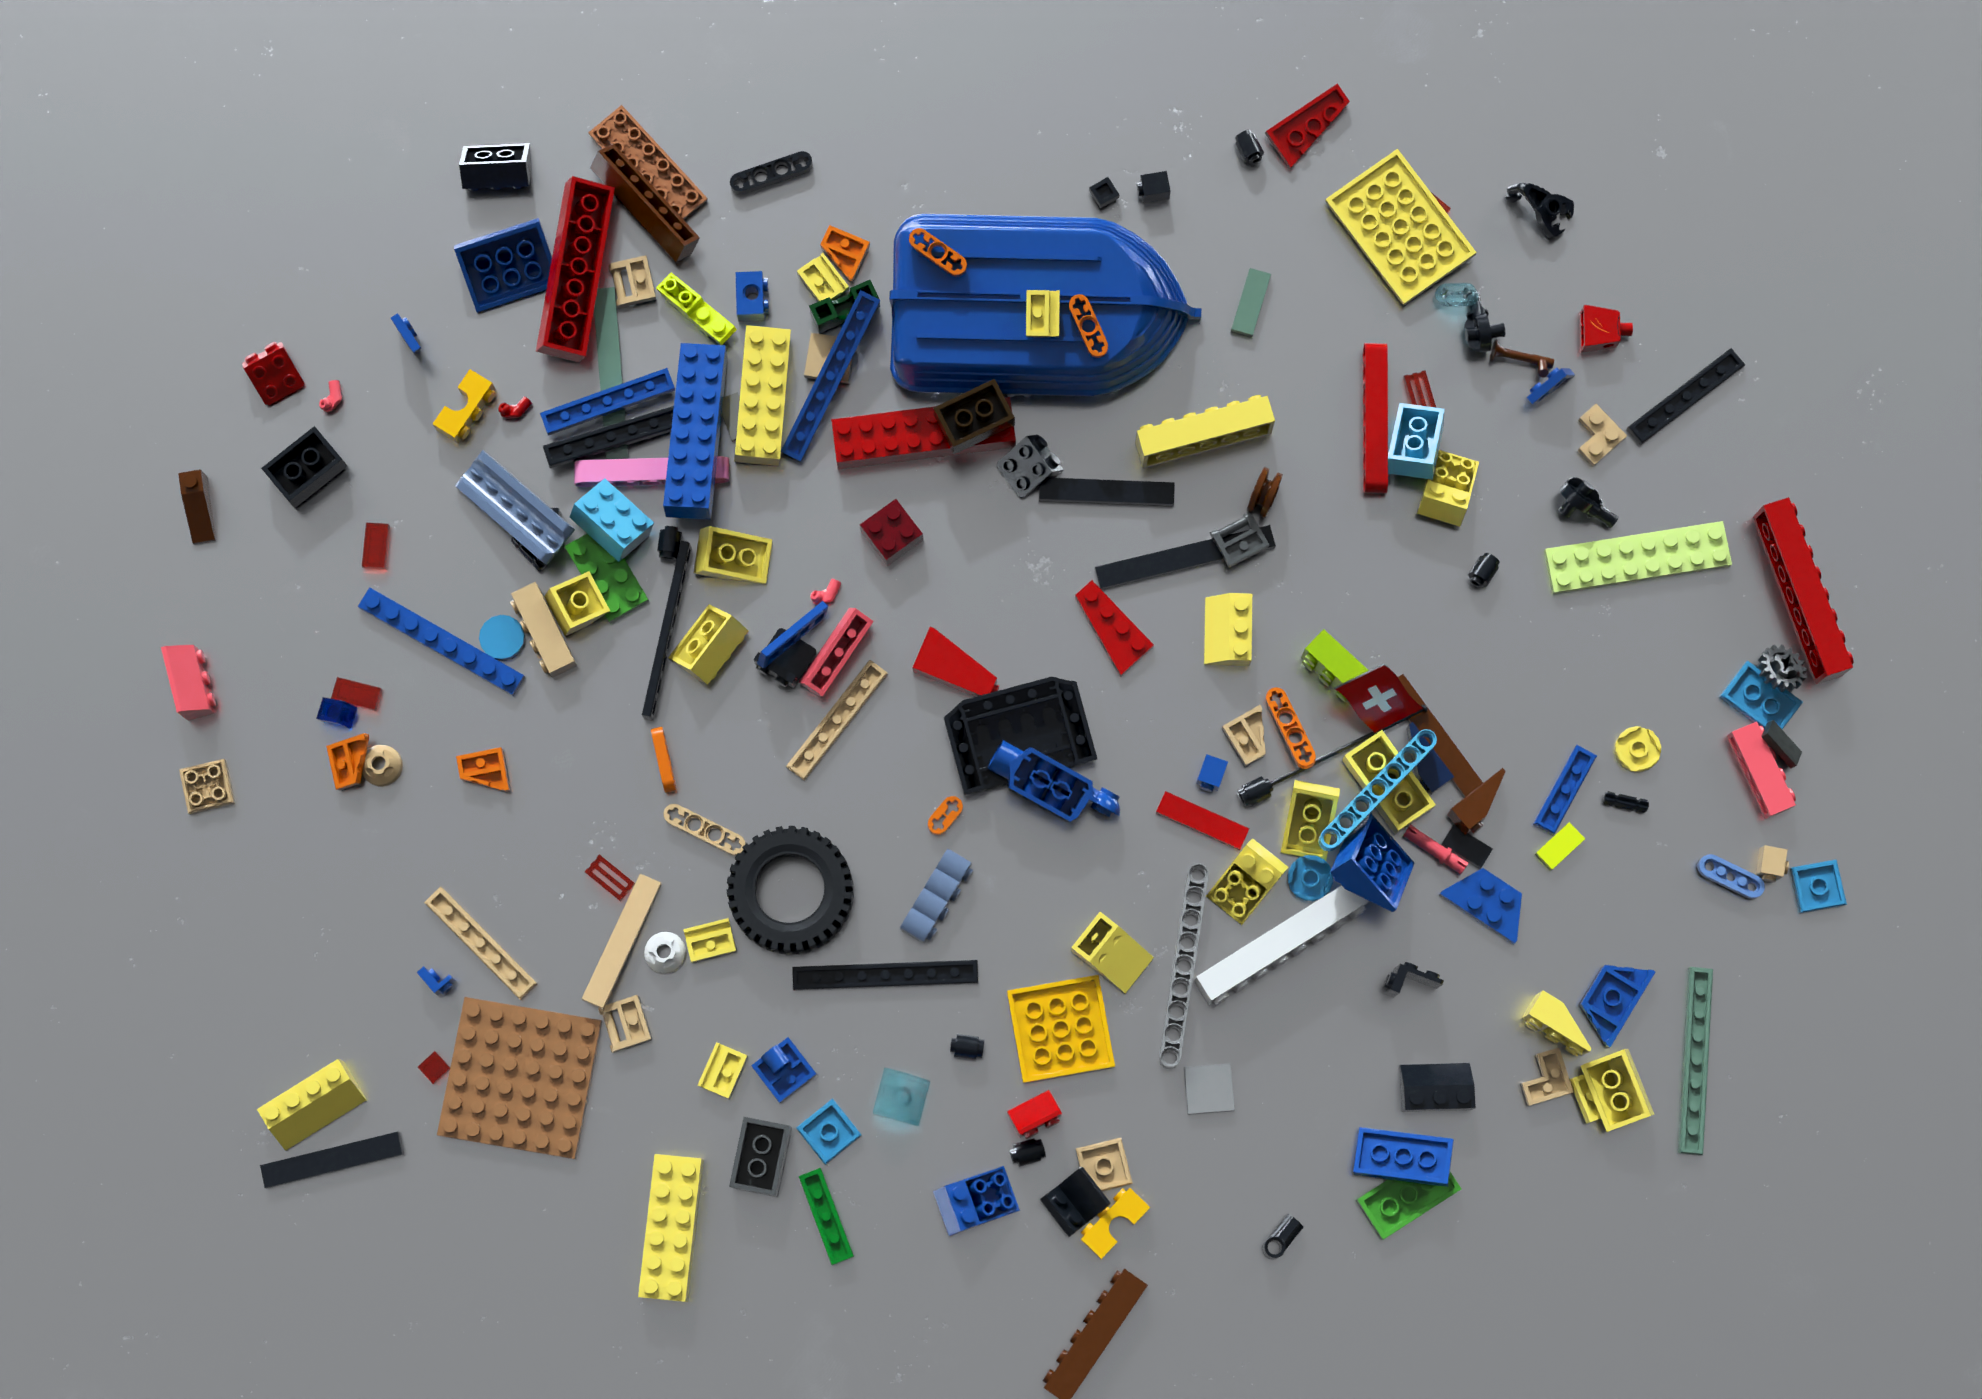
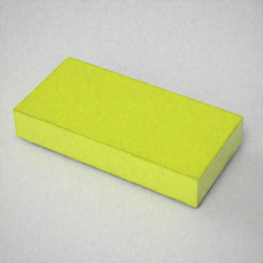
(1560, 846)

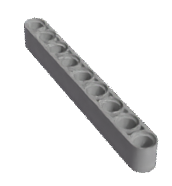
(1188, 955)

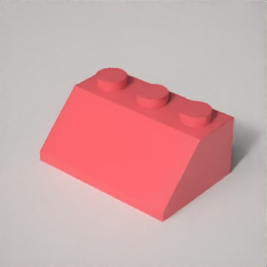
(188, 681)

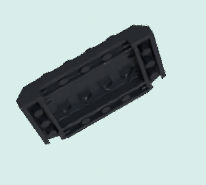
(1032, 715)

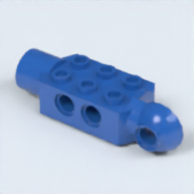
(1050, 782)

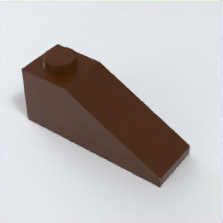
(197, 505)
(1474, 808)

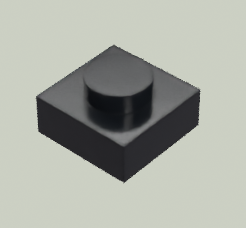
(1104, 192)

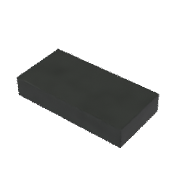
(1781, 744)

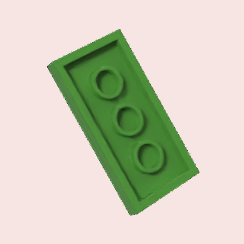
(612, 577)
(1401, 1202)

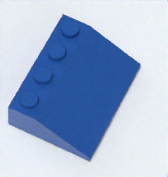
(505, 264)
(1373, 865)

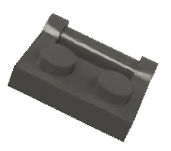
(1242, 545)

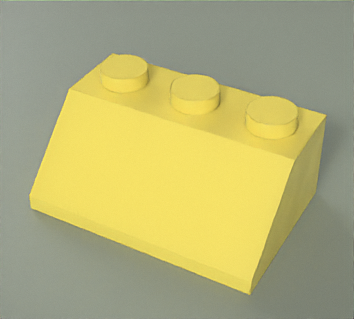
(1228, 630)
(708, 644)
(1617, 1090)

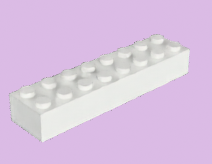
(1278, 943)

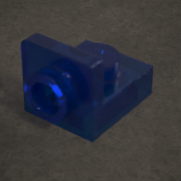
(336, 712)

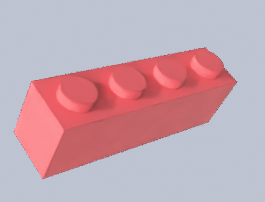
(836, 651)
(1761, 770)

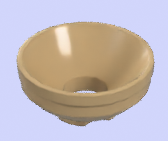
(391, 770)

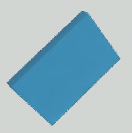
(1758, 700)

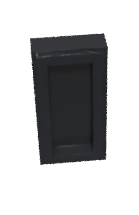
(1467, 847)

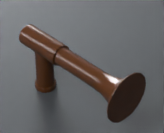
(1542, 362)

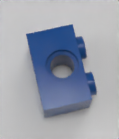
(751, 283)

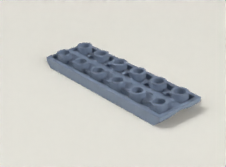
(515, 507)

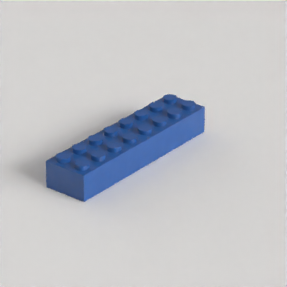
(695, 431)

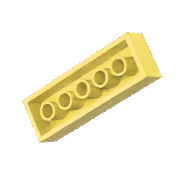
(762, 395)
(1204, 431)
(671, 1228)

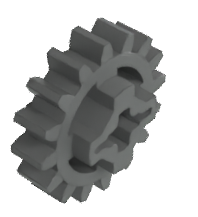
(1782, 668)

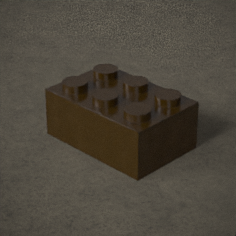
(974, 416)

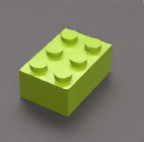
(1331, 661)

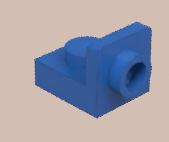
(431, 979)

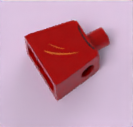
(1601, 328)

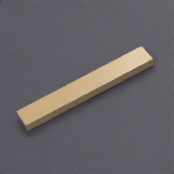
(837, 720)
(621, 941)
(480, 943)

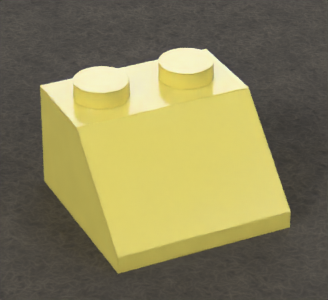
(576, 603)

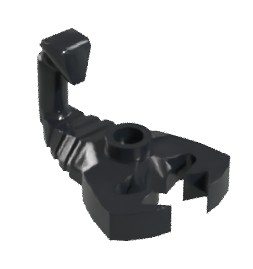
(1544, 204)

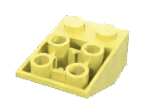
(1450, 490)
(1247, 881)
(1112, 952)
(1555, 1020)

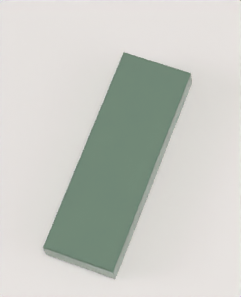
(1251, 302)

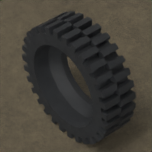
(796, 935)

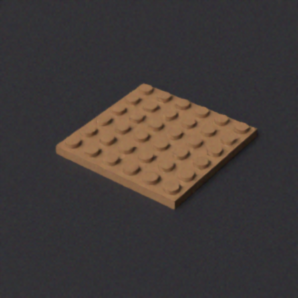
(519, 1078)

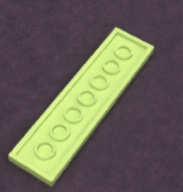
(1638, 557)

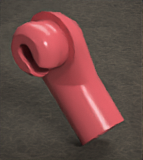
(330, 403)
(826, 595)

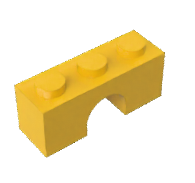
(457, 423)
(1097, 1236)

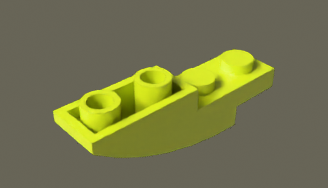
(695, 309)

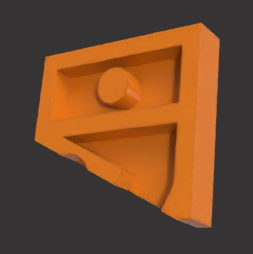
(845, 250)
(348, 760)
(484, 768)

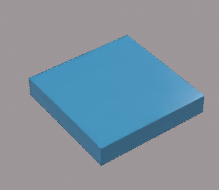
(1818, 886)
(828, 1131)

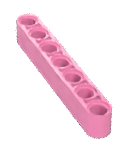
(633, 471)

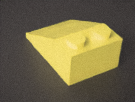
(732, 555)
(1309, 814)

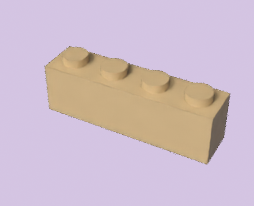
(543, 629)

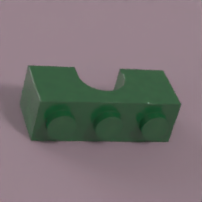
(832, 313)

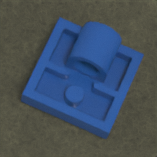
(783, 1069)

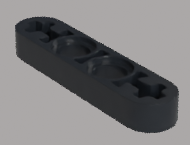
(772, 177)

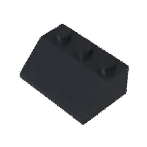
(495, 166)
(1437, 1087)

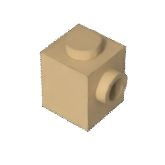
(1772, 863)

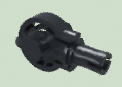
(1478, 329)
(1583, 496)

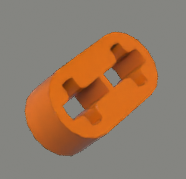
(949, 819)

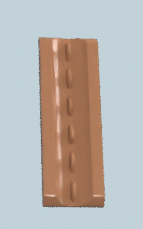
(649, 160)

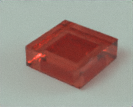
(434, 1067)

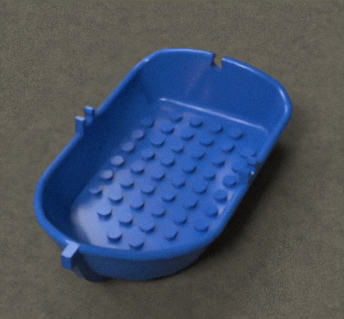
(973, 326)

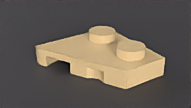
(1247, 735)

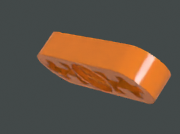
(936, 242)
(1076, 313)
(663, 759)

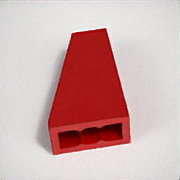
(951, 666)

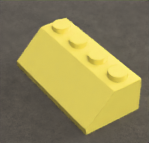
(312, 1104)

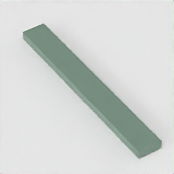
(609, 356)
(1695, 1061)

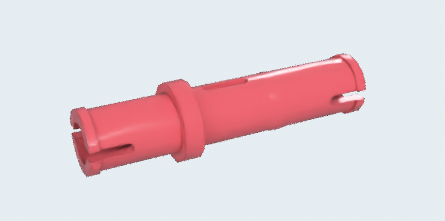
(1435, 849)

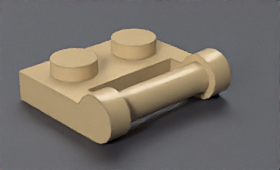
(639, 279)
(632, 1020)

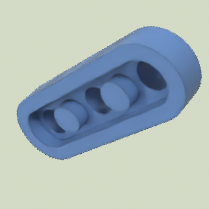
(1741, 876)

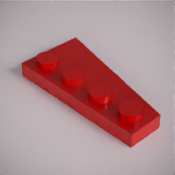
(1300, 129)
(1118, 634)

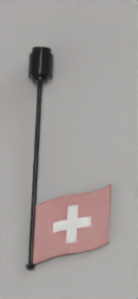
(1378, 702)

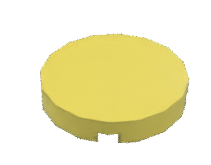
(1637, 749)

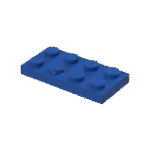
(1403, 1156)

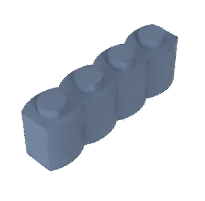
(936, 895)

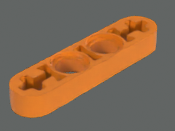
(1289, 728)

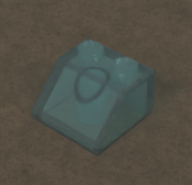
(901, 1097)

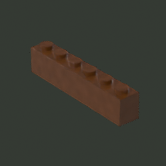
(645, 202)
(1095, 1335)

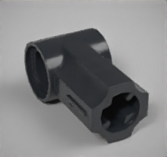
(1283, 1236)

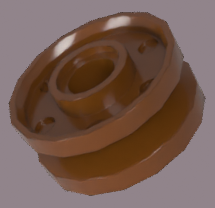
(1264, 492)

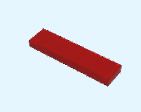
(1202, 820)

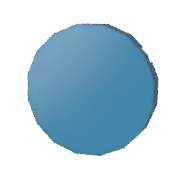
(502, 637)
(1310, 877)

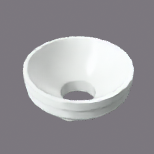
(673, 961)

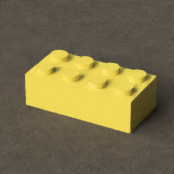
(1407, 800)

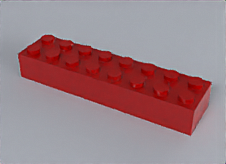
(575, 269)
(901, 438)
(1803, 590)

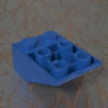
(976, 1200)

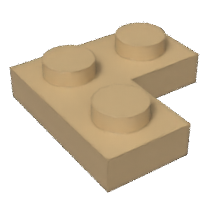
(1605, 435)
(1553, 1082)

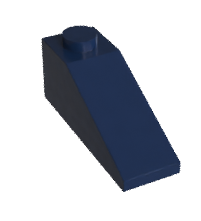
(1431, 770)

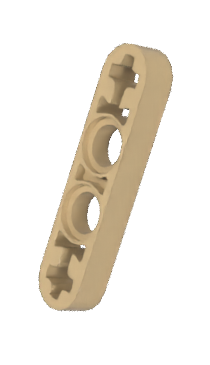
(706, 827)

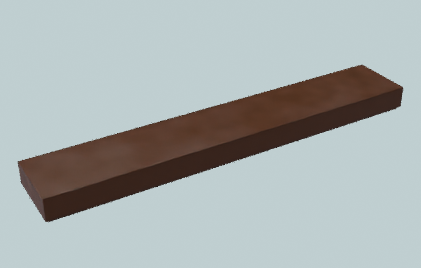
(1464, 776)

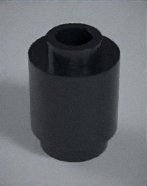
(1249, 147)
(669, 542)
(1484, 570)
(967, 1046)
(1027, 1152)

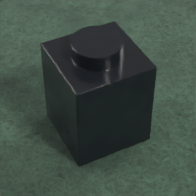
(1154, 187)

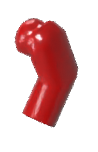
(514, 411)

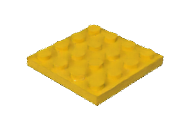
(1060, 1028)

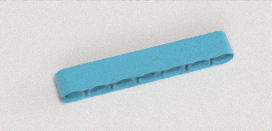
(1382, 780)

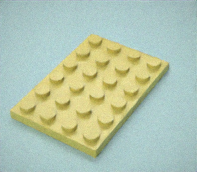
(1400, 227)

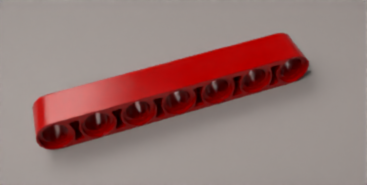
(1375, 418)

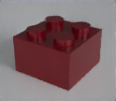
(891, 532)

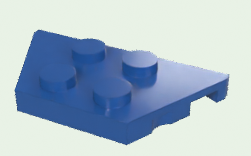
(1488, 901)
(1614, 998)

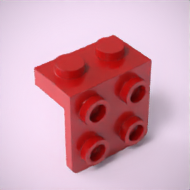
(273, 373)

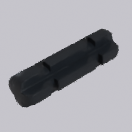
(539, 565)
(1626, 801)

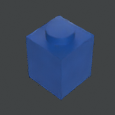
(1211, 773)

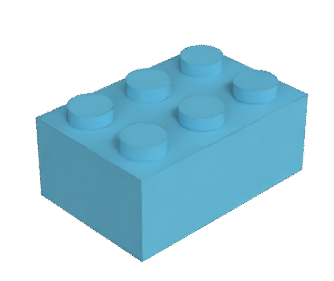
(1416, 441)
(611, 520)

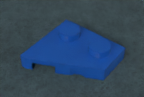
(406, 331)
(1555, 378)

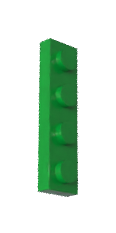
(826, 1216)

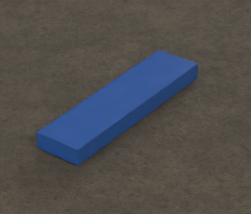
(792, 635)
(1565, 790)

